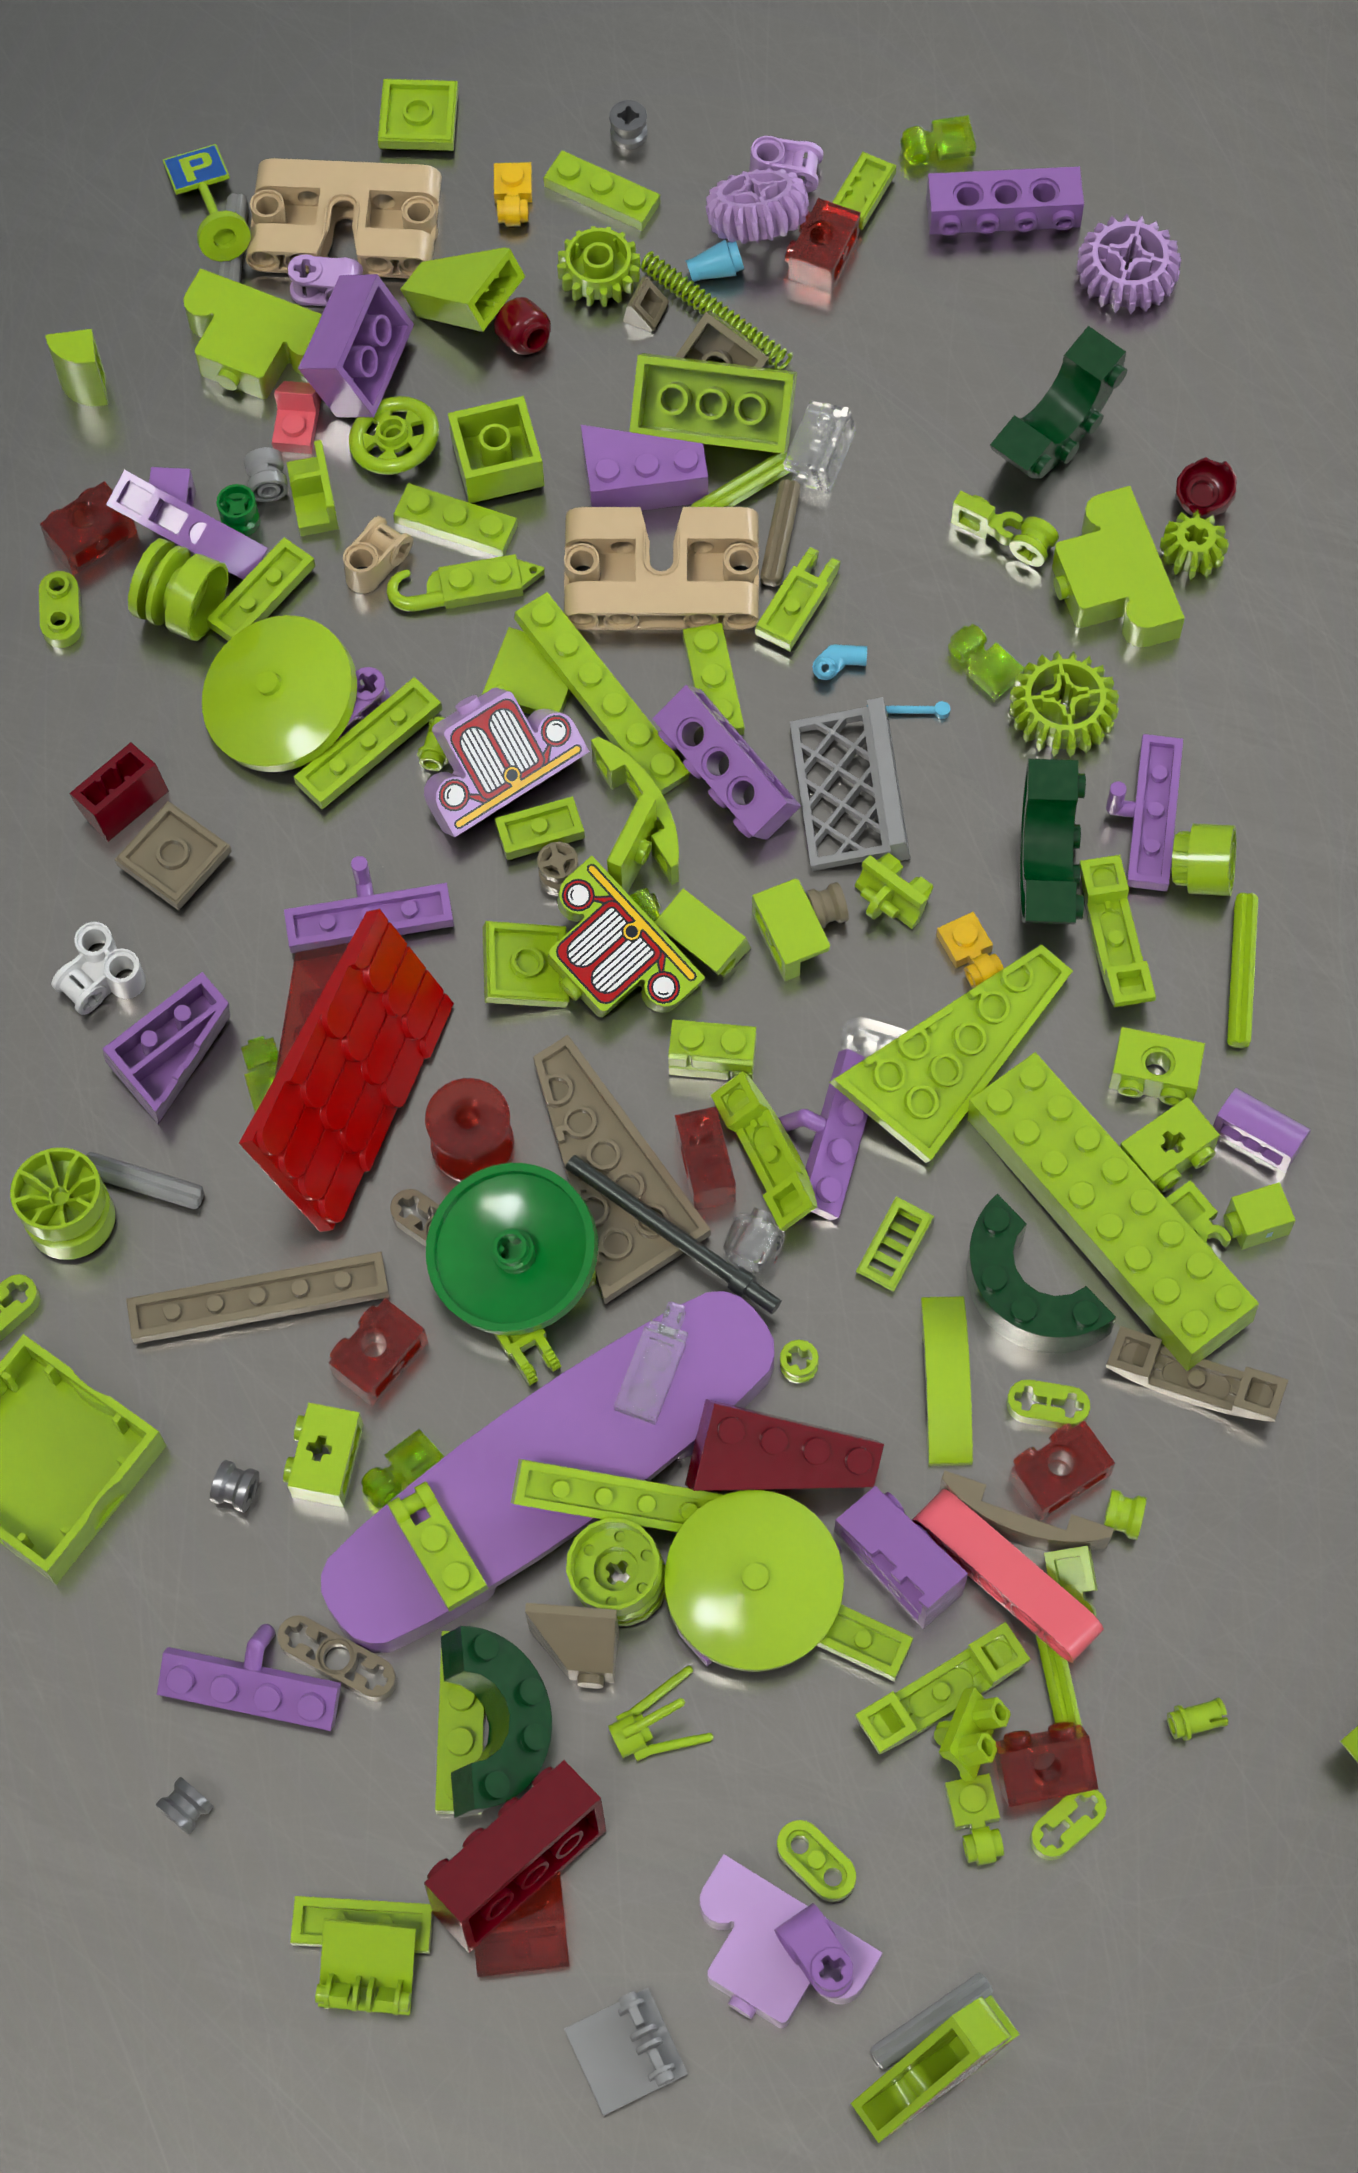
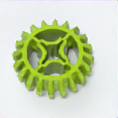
(1082, 690)

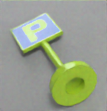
(222, 233)

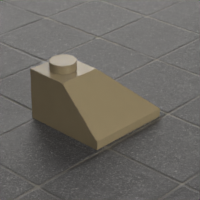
(720, 342)
(578, 1640)

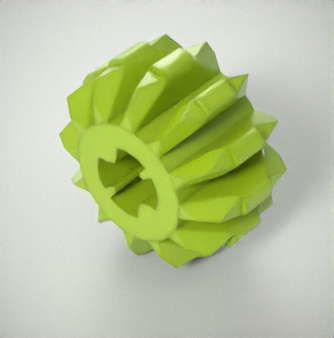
(1194, 545)

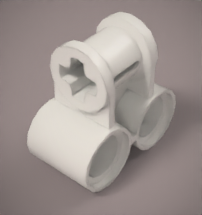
(94, 973)

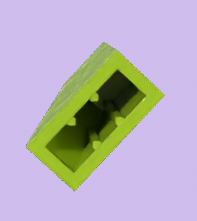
(464, 287)

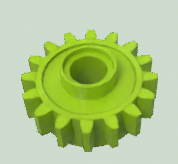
(598, 265)

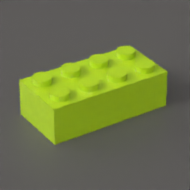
(713, 402)

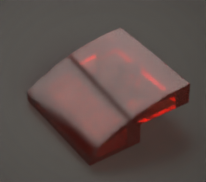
(528, 1938)

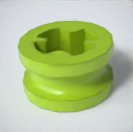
(793, 1372)

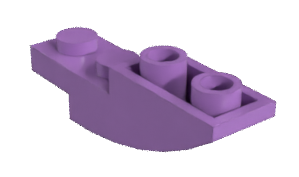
(185, 524)

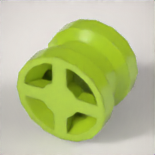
(1034, 541)
(1125, 1513)

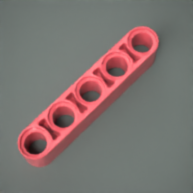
(1009, 1576)

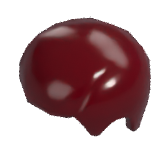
(1206, 487)

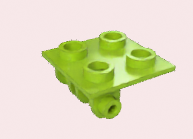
(366, 1967)

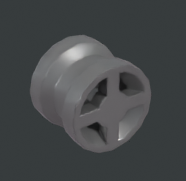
(634, 131)
(234, 1486)
(184, 1805)

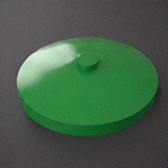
(511, 1249)

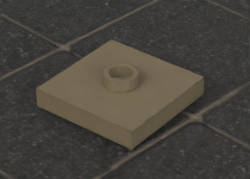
(173, 855)

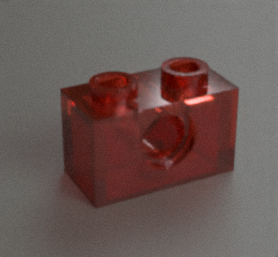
(822, 264)
(83, 546)
(705, 1158)
(374, 1375)
(1048, 1492)
(1068, 1774)

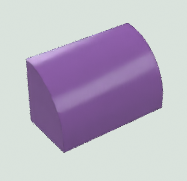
(1260, 1129)

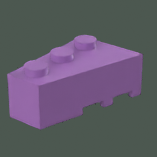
(642, 469)
(168, 1044)
(901, 1556)

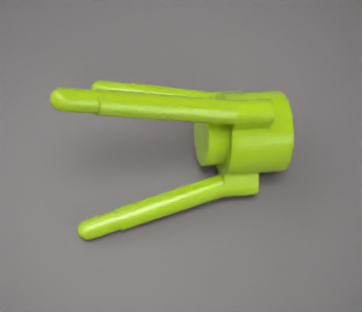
(632, 1728)

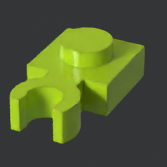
(1198, 1213)
(1074, 1572)

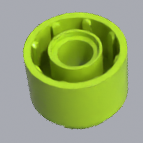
(1205, 859)

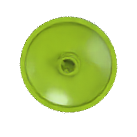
(279, 693)
(753, 1580)

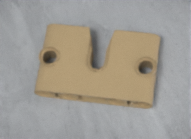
(304, 199)
(629, 594)

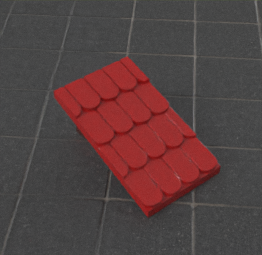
(345, 1063)

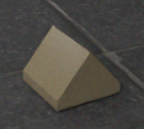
(646, 306)

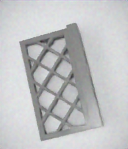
(884, 790)

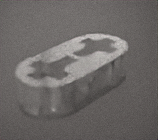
(877, 1035)

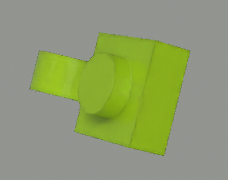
(979, 518)

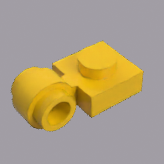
(513, 192)
(969, 943)

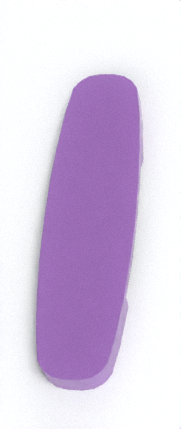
(377, 1581)

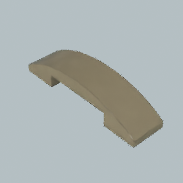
(1206, 1385)
(1023, 1529)

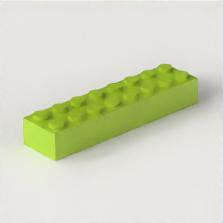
(1112, 1211)

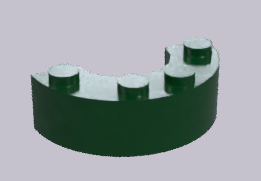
(1067, 410)
(1048, 841)
(1014, 1307)
(515, 1711)

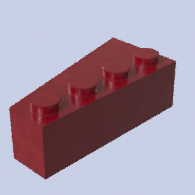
(765, 1451)

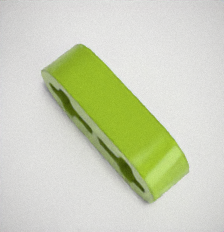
(16, 1312)
(1050, 1394)
(1075, 1831)

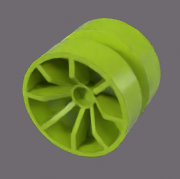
(62, 1203)

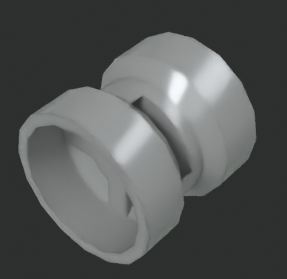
(265, 470)

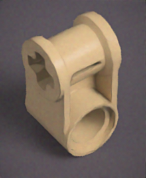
(378, 549)

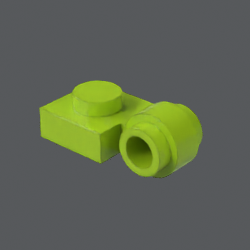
(974, 1806)

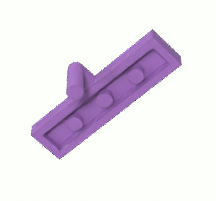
(1151, 811)
(337, 921)
(834, 1143)
(249, 1686)

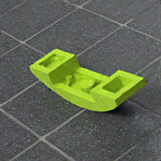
(621, 768)
(1114, 932)
(768, 1148)
(947, 1381)
(937, 1693)

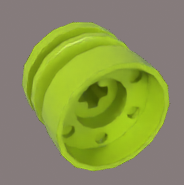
(177, 588)
(617, 1547)

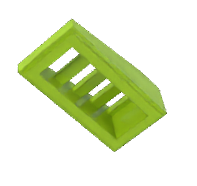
(911, 1212)

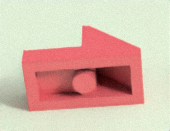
(296, 417)

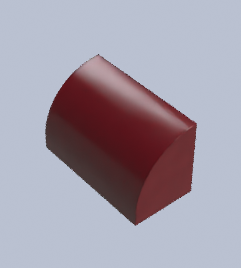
(119, 791)

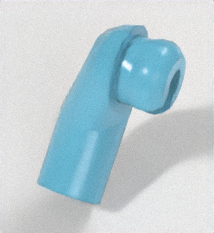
(836, 657)

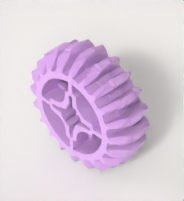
(757, 205)
(1149, 274)

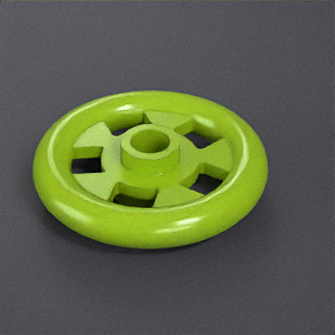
(394, 435)

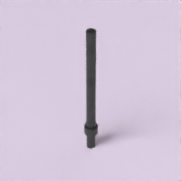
(739, 1281)

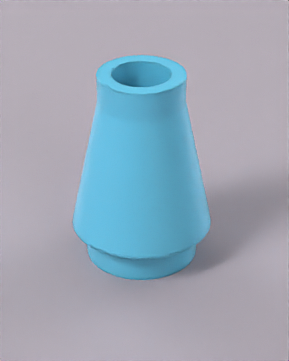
(716, 262)

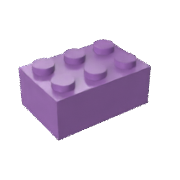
(356, 346)

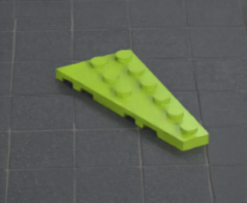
(927, 1075)

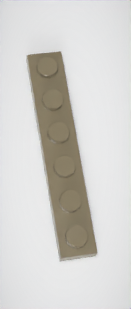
(257, 1297)

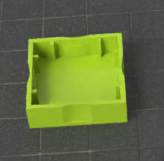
(62, 1458)

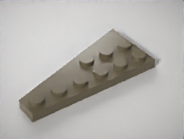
(599, 1132)

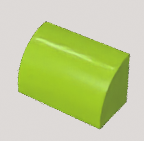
(79, 366)

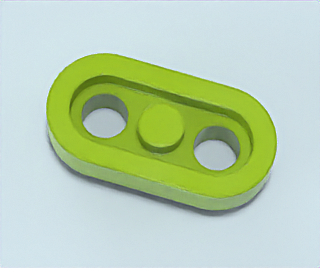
(60, 606)
(816, 1861)

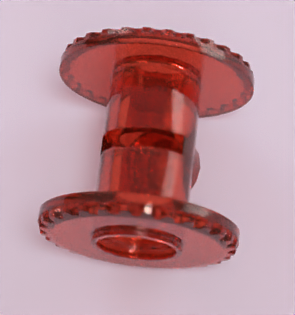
(469, 1127)

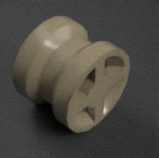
(557, 857)
(829, 904)

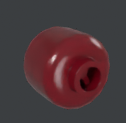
(522, 326)

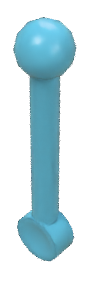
(941, 710)

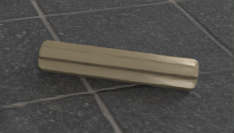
(780, 533)

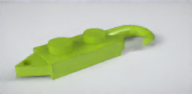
(468, 584)

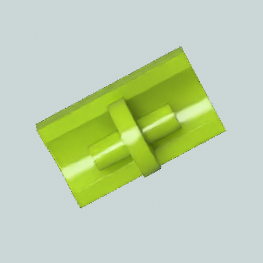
(890, 893)
(968, 1736)

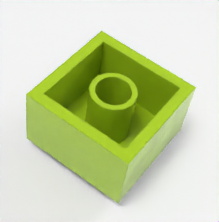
(496, 449)

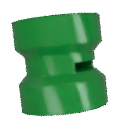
(238, 509)

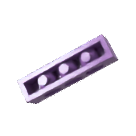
(1031, 198)
(771, 800)

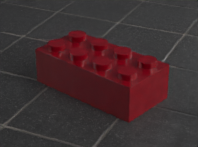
(515, 1854)

